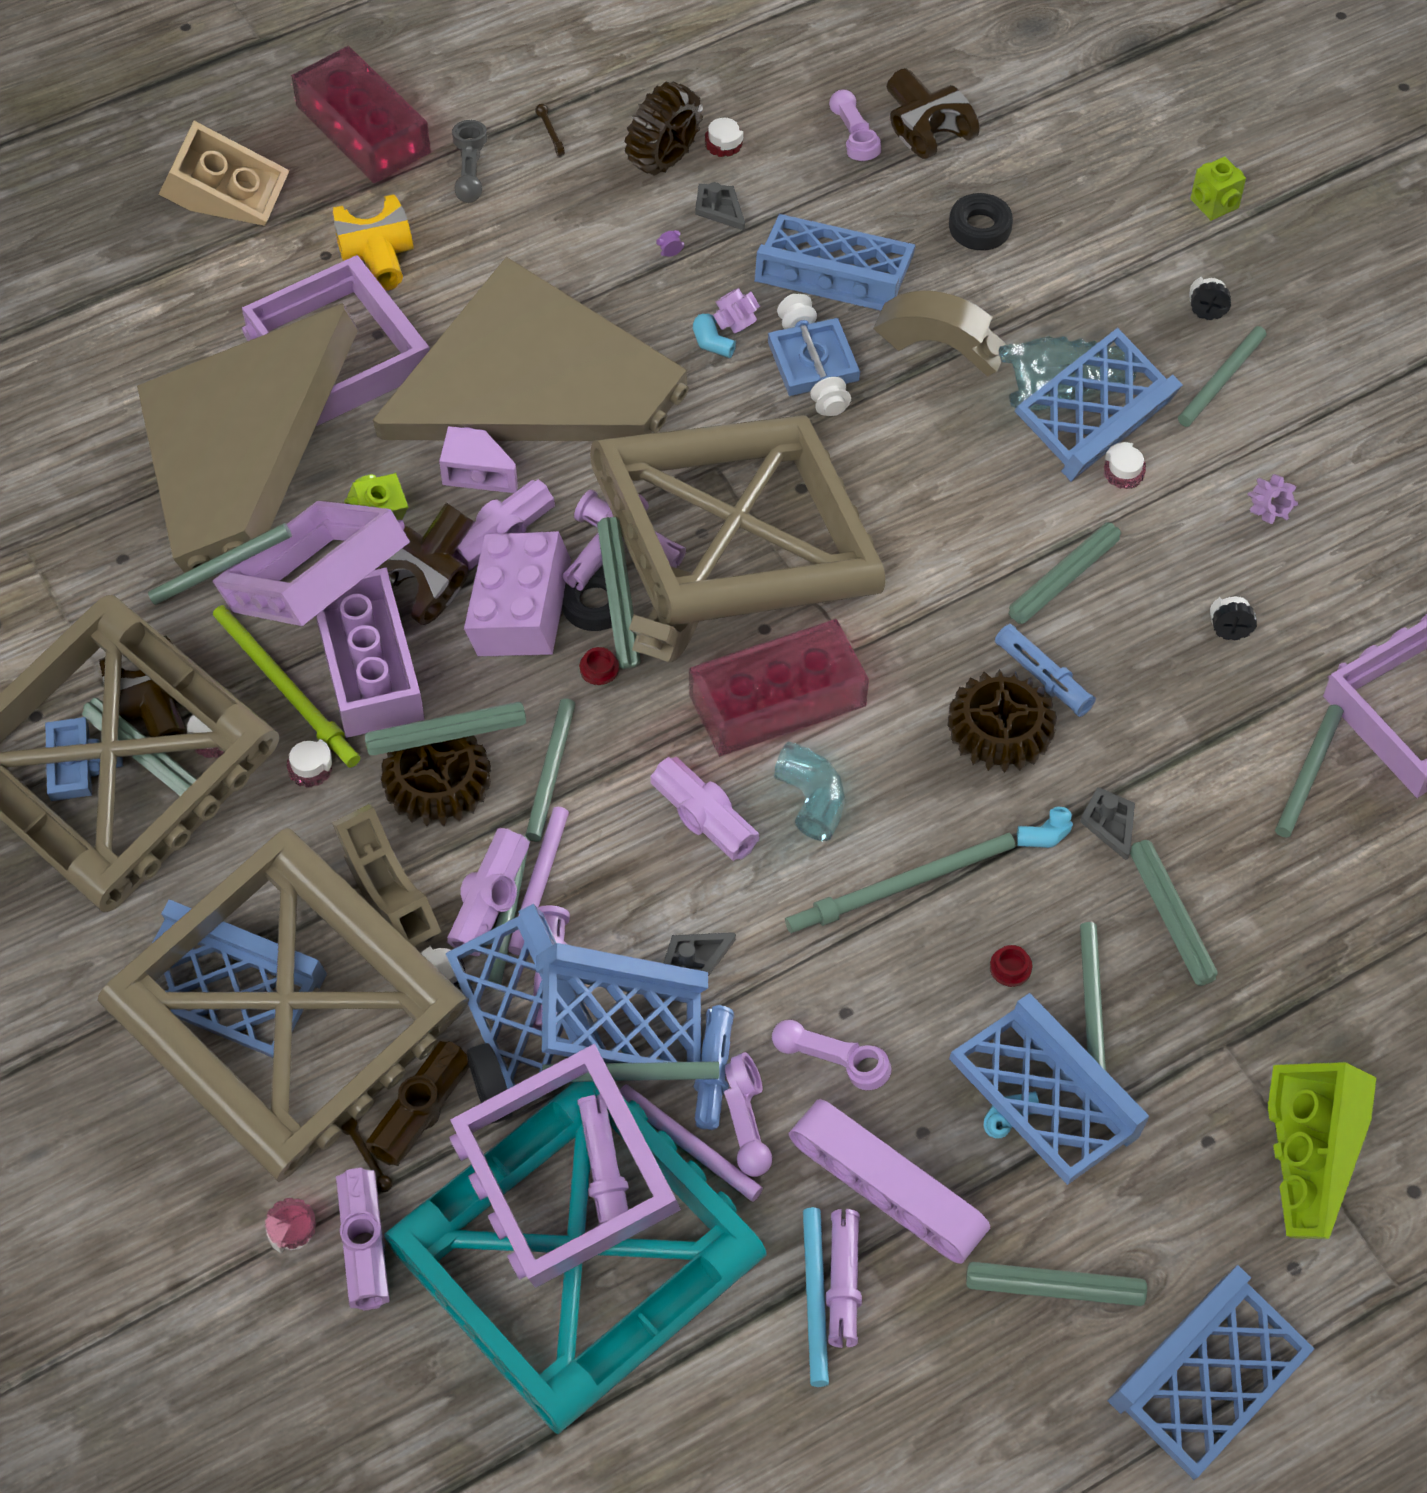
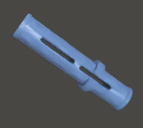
(1076, 698)

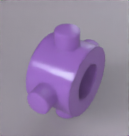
(670, 243)

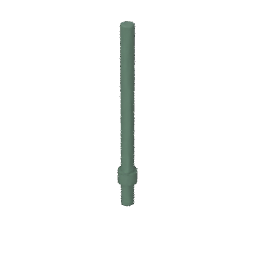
(828, 910)

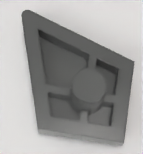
(719, 204)
(1110, 820)
(699, 950)

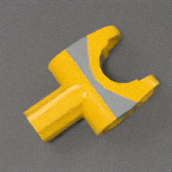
(376, 240)

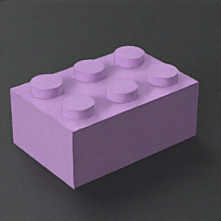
(517, 594)

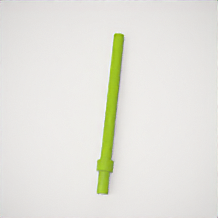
(326, 730)

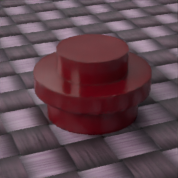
(599, 666)
(1011, 966)

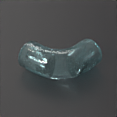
(820, 787)

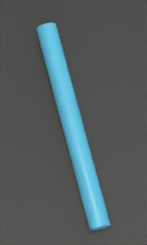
(815, 1297)

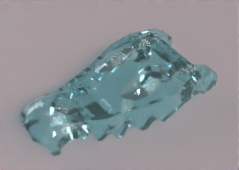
(1046, 357)

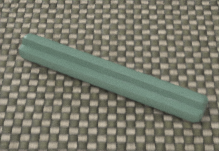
(1064, 573)
(618, 590)
(445, 728)
(158, 763)
(1173, 913)
(1056, 1283)

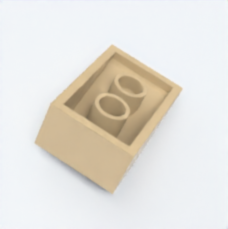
(223, 178)

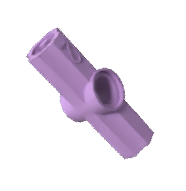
(505, 517)
(704, 808)
(490, 888)
(363, 1262)

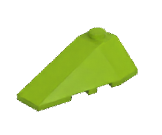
(1320, 1130)

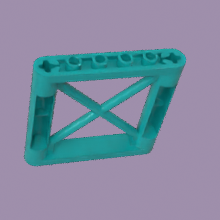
(577, 1383)

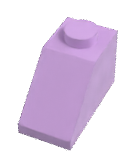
(476, 461)

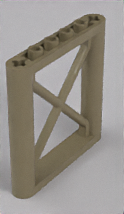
(692, 597)
(235, 731)
(266, 1133)

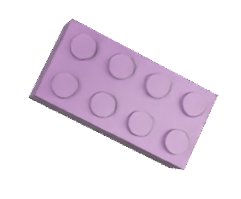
(369, 658)

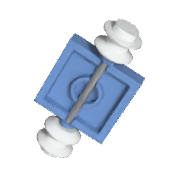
(813, 355)

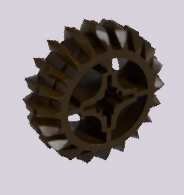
(663, 128)
(981, 733)
(422, 790)

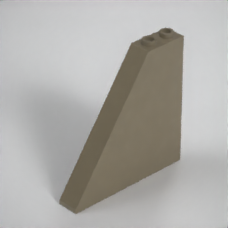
(533, 369)
(236, 429)

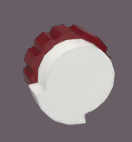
(723, 137)

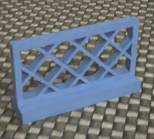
(829, 275)
(1112, 430)
(536, 938)
(250, 952)
(619, 974)
(1079, 1075)
(1182, 1343)

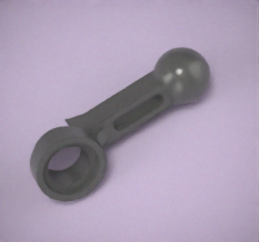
(468, 186)

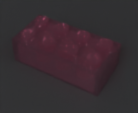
(361, 114)
(778, 687)

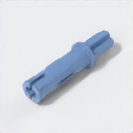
(715, 1048)

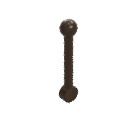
(542, 111)
(384, 1182)

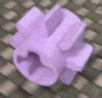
(736, 310)
(1282, 502)

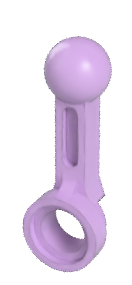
(862, 142)
(791, 1037)
(745, 1082)

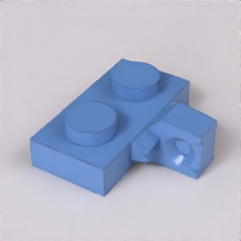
(71, 778)

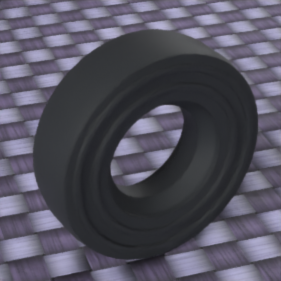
(985, 205)
(582, 616)
(486, 1074)

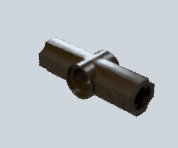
(405, 1122)

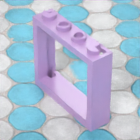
(326, 288)
(369, 540)
(1364, 720)
(503, 1221)

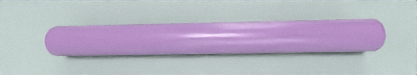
(541, 869)
(695, 1146)

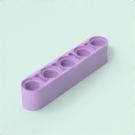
(889, 1181)

